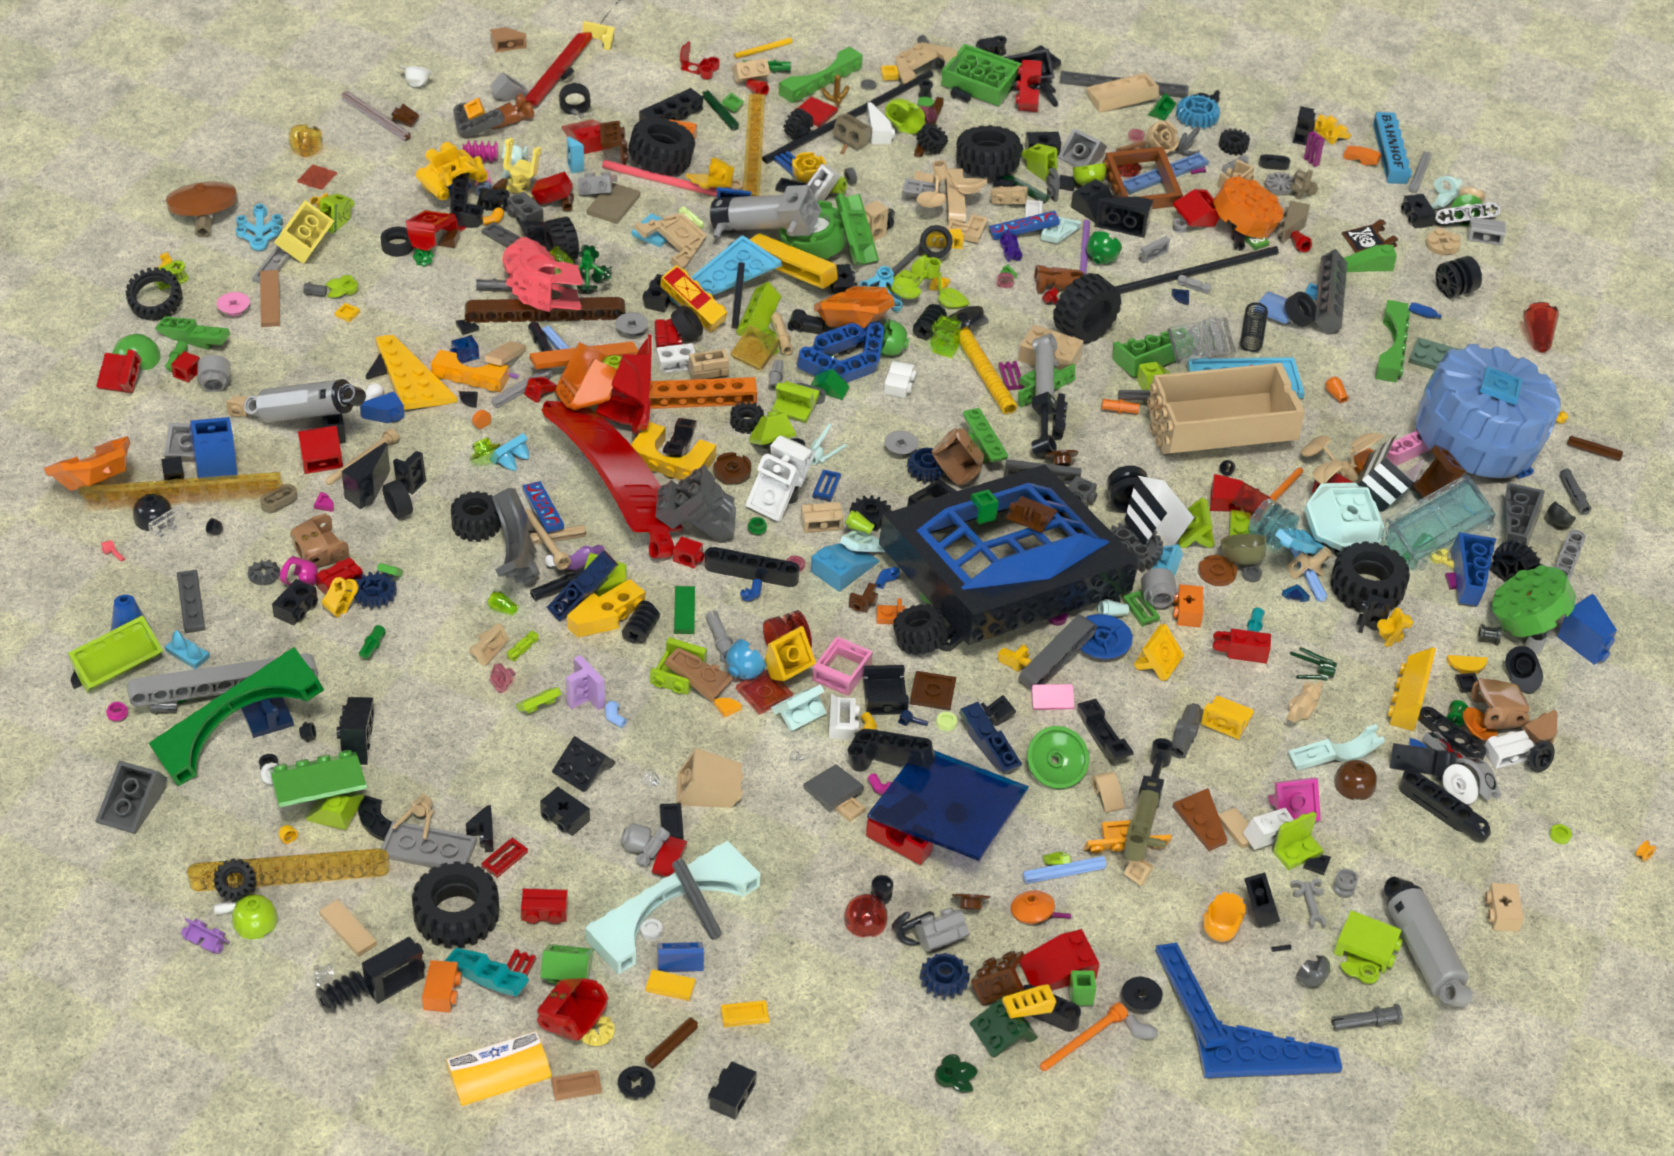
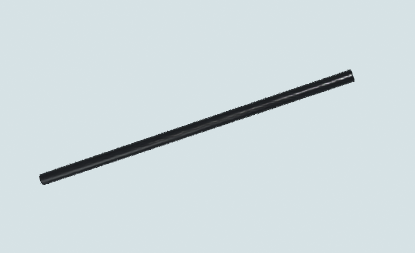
(855, 112)
(1198, 269)

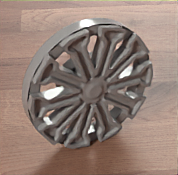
(1279, 182)

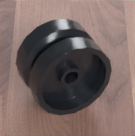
(1121, 485)

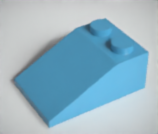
(841, 566)

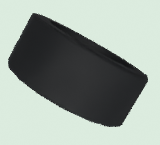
(571, 89)
(943, 230)
(396, 250)
(1295, 313)
(687, 323)
(397, 499)

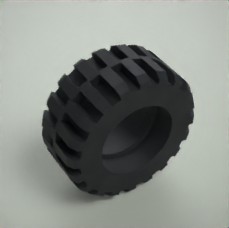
(661, 146)
(988, 151)
(1087, 307)
(1374, 561)
(460, 926)

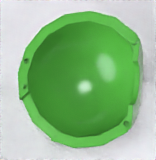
(143, 345)

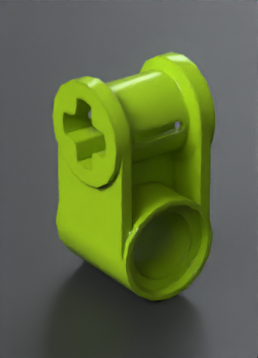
(179, 271)

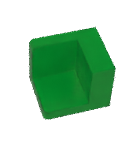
(986, 504)

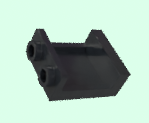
(885, 689)

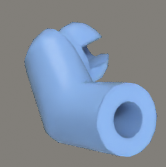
(612, 715)

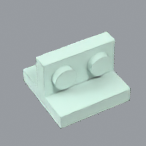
(801, 707)

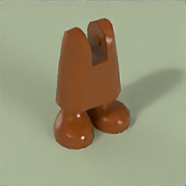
(515, 113)
(1055, 276)

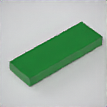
(684, 610)

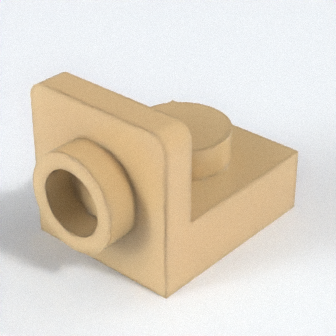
(236, 406)

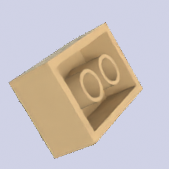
(1067, 353)

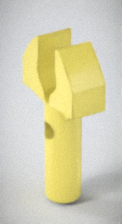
(1442, 558)

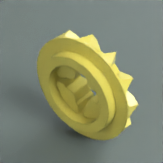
(606, 1032)

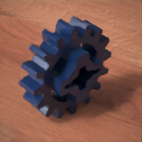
(373, 590)

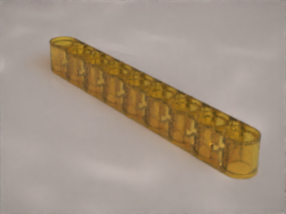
(297, 869)

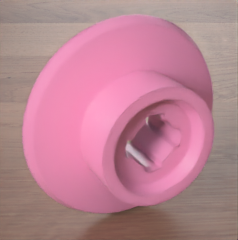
(233, 303)

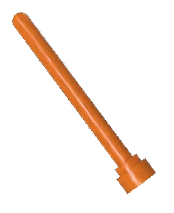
(1286, 484)
(1116, 1013)

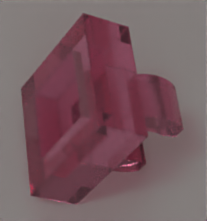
(501, 677)

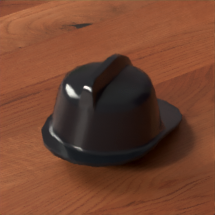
(1525, 661)

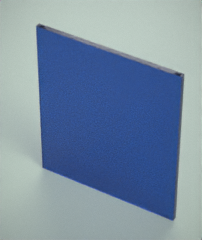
(949, 804)

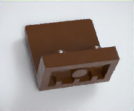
(614, 136)
(998, 978)

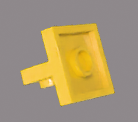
(1160, 653)

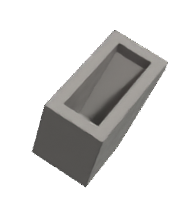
(507, 88)

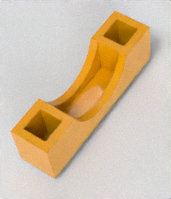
(489, 377)

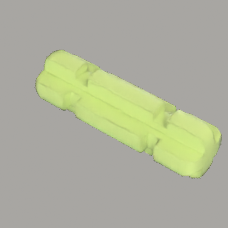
(698, 222)

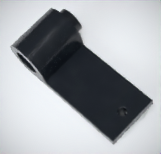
(1422, 759)

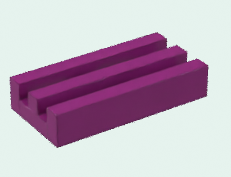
(1311, 148)
(1008, 366)

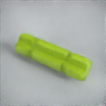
(522, 646)

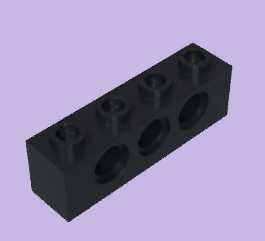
(675, 107)

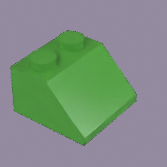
(566, 962)

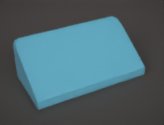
(575, 155)
(1170, 558)

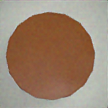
(1222, 575)

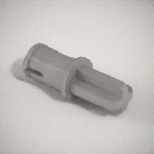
(775, 374)

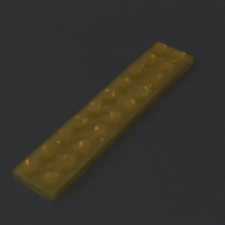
(174, 487)

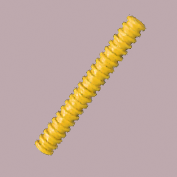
(986, 371)

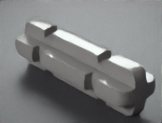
(1243, 158)
(1194, 284)
(652, 847)

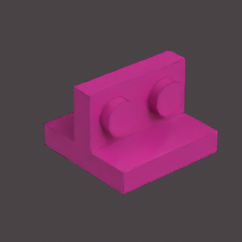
(1297, 796)

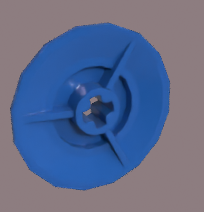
(1110, 639)

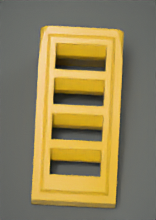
(957, 237)
(1042, 995)

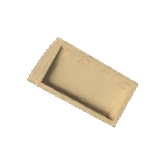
(1123, 92)

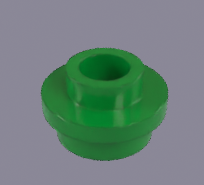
(757, 526)

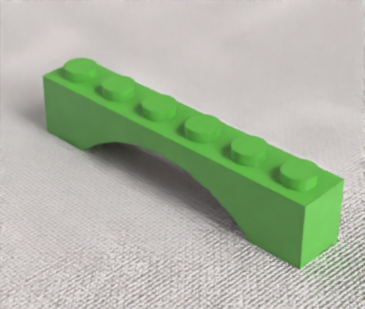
(798, 87)
(1391, 361)

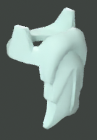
(517, 154)
(1446, 196)

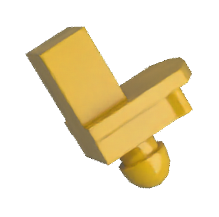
(1016, 659)

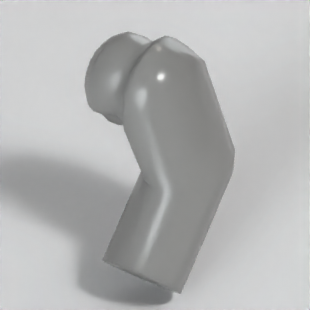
(1140, 1030)

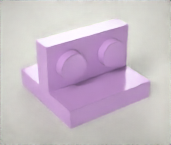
(585, 685)

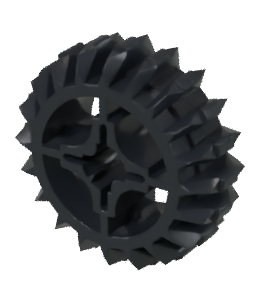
(1513, 557)

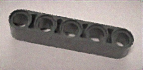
(1058, 652)

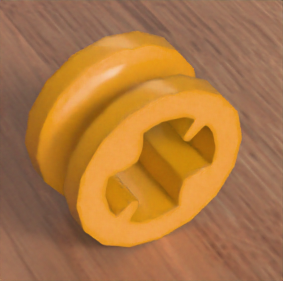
(1645, 850)

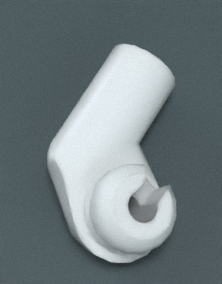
(224, 908)

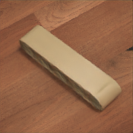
(955, 199)

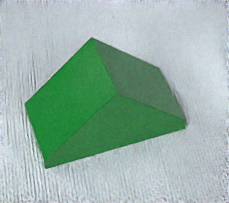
(831, 383)

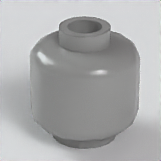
(636, 837)

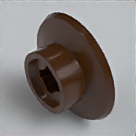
(1062, 457)
(971, 901)

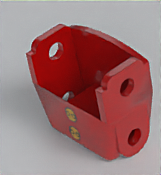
(572, 1007)

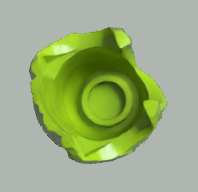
(905, 116)

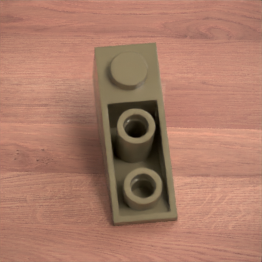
(1293, 219)

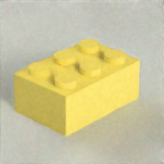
(304, 231)

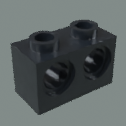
(656, 297)
(295, 602)

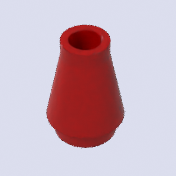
(758, 87)
(1301, 241)

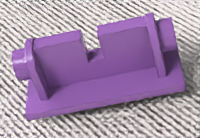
(212, 939)

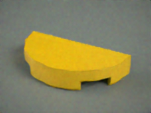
(1467, 664)

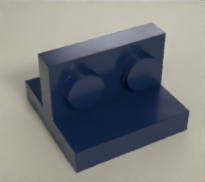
(267, 716)

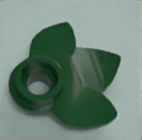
(955, 1073)

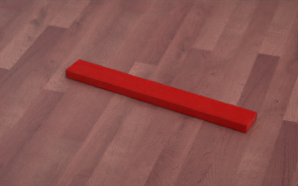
(557, 68)

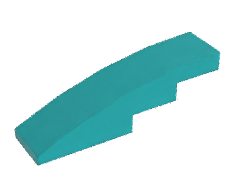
(488, 973)

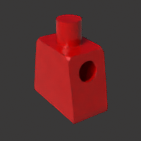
(1223, 493)

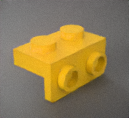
(1330, 129)

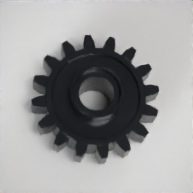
(871, 509)

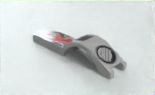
(1487, 779)

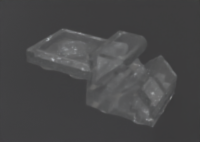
(1201, 340)

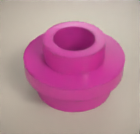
(117, 711)

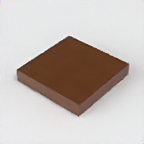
(933, 690)

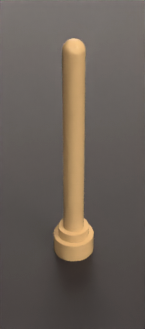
(390, 436)
(560, 559)

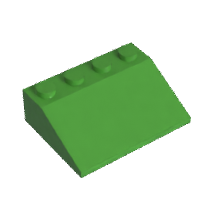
(981, 74)
(317, 778)

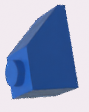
(383, 408)

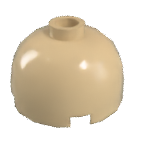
(1162, 135)

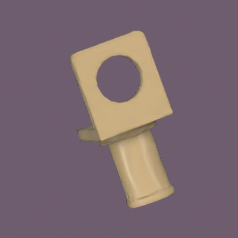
(1311, 562)

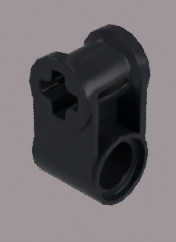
(993, 45)
(493, 198)

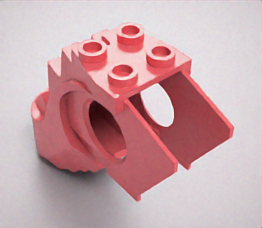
(534, 276)

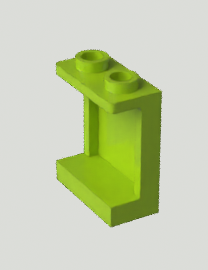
(665, 677)
(1369, 940)

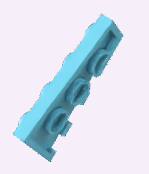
(1299, 540)

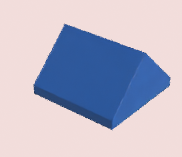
(680, 956)

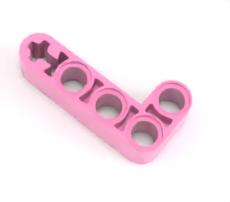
(1407, 448)

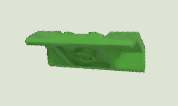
(857, 229)

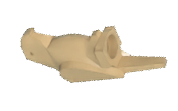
(1304, 703)

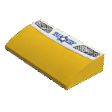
(498, 1068)

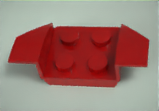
(423, 226)

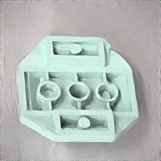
(1343, 515)

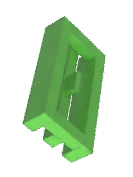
(1138, 610)

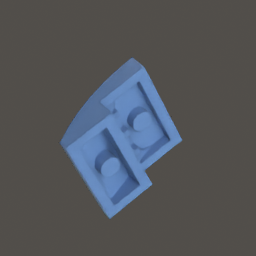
(1275, 306)

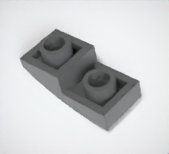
(1053, 183)

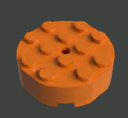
(1248, 207)

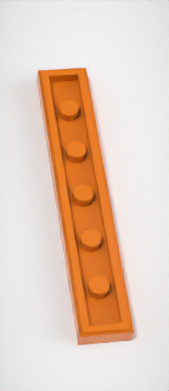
(561, 357)

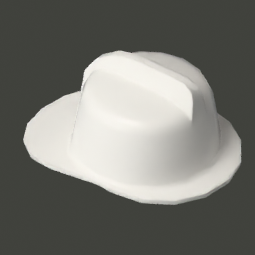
(416, 75)

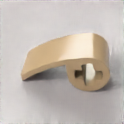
(1110, 791)

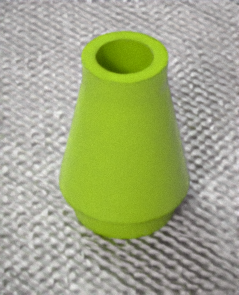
(859, 522)

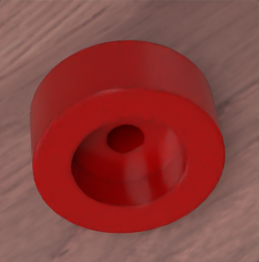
(1050, 295)

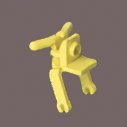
(522, 170)

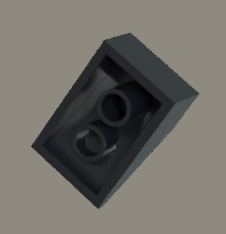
(1124, 215)
(366, 477)

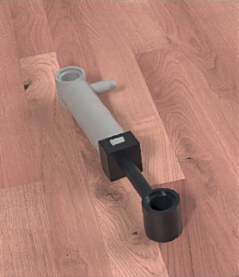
(1044, 400)

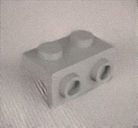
(596, 184)

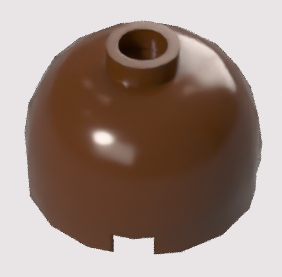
(1356, 779)

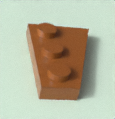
(1202, 818)

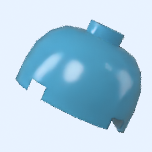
(743, 661)

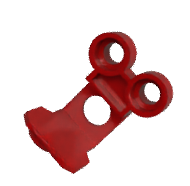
(704, 68)

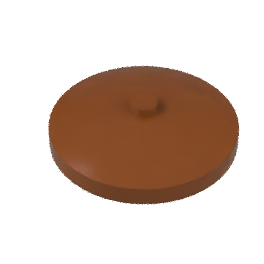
(201, 198)

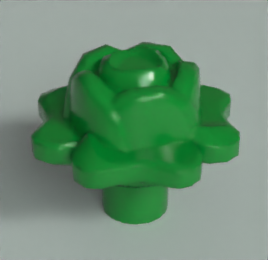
(423, 257)

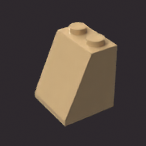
(709, 781)

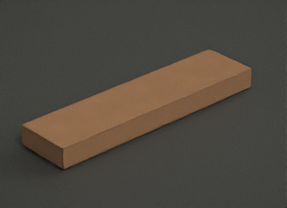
(269, 298)

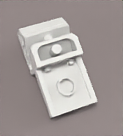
(779, 476)

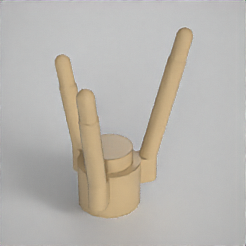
(420, 807)

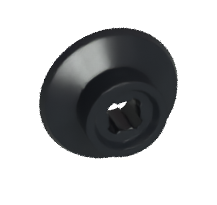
(1144, 987)

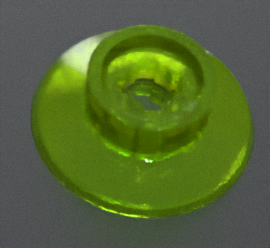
(483, 448)

